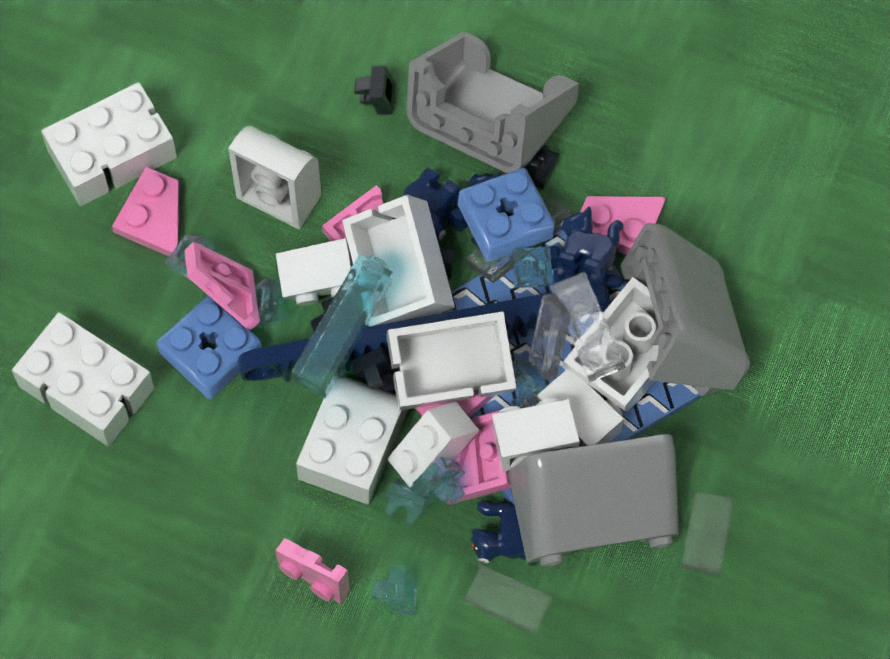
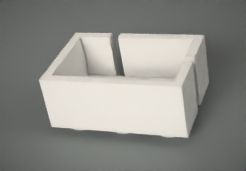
(113, 134)
(412, 253)
(451, 360)
(83, 378)

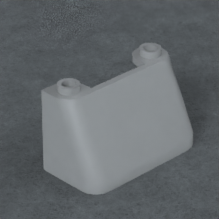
(480, 110)
(692, 309)
(596, 497)

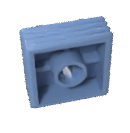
(493, 230)
(207, 368)

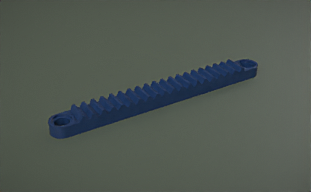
(280, 359)

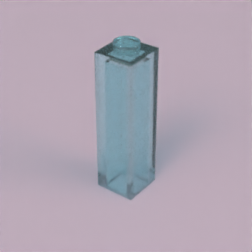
(342, 325)

